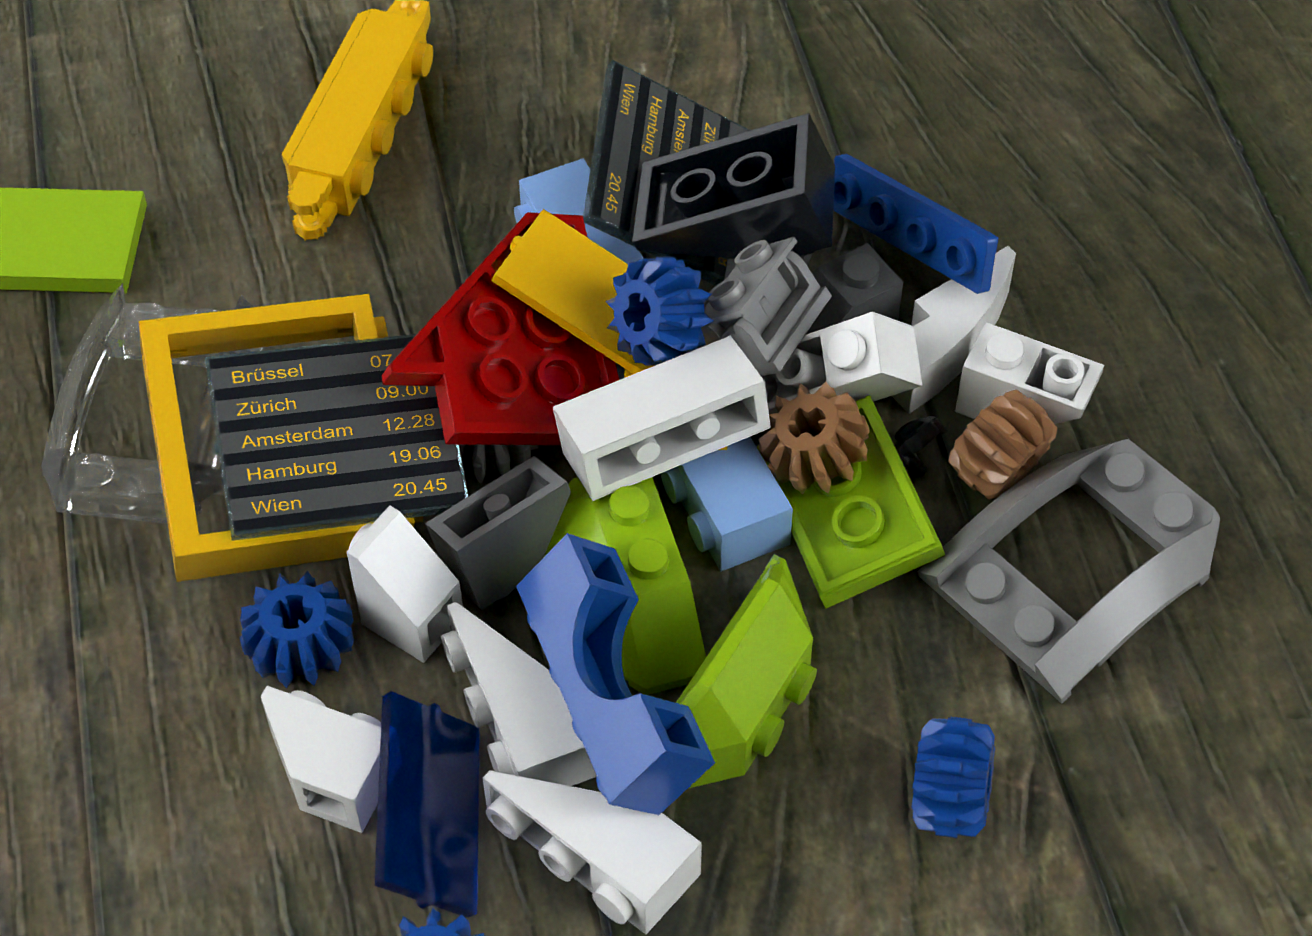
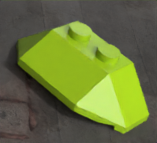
(663, 633)
(752, 675)

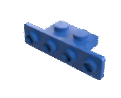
(914, 224)

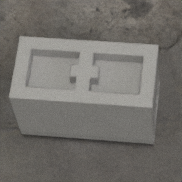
(766, 304)

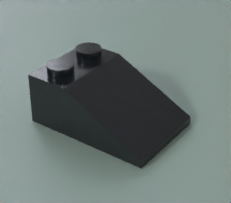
(739, 192)

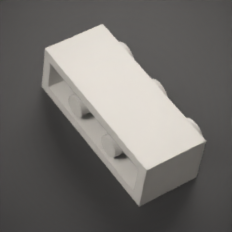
(662, 417)

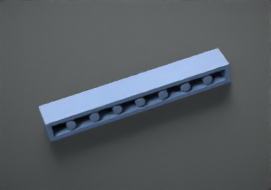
(728, 493)

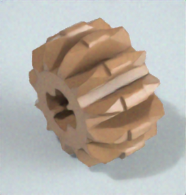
(814, 438)
(1002, 444)

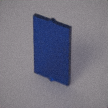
(428, 806)

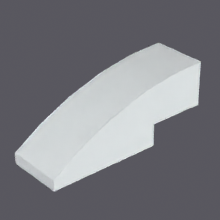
(948, 327)

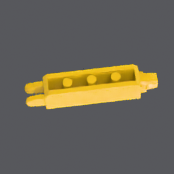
(355, 113)

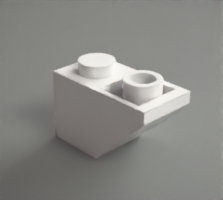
(1011, 361)
(401, 584)
(326, 756)

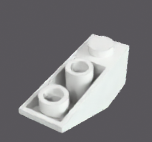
(855, 356)
(516, 702)
(624, 856)

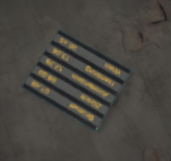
(639, 124)
(323, 443)

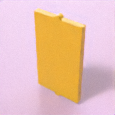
(567, 282)

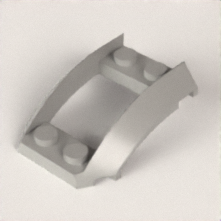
(1030, 624)

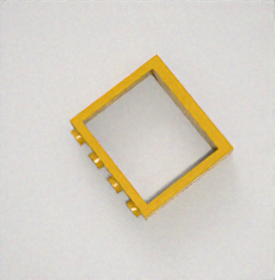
(224, 331)

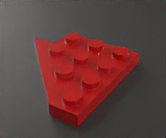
(499, 360)

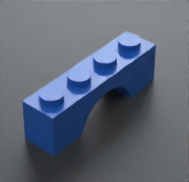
(637, 743)

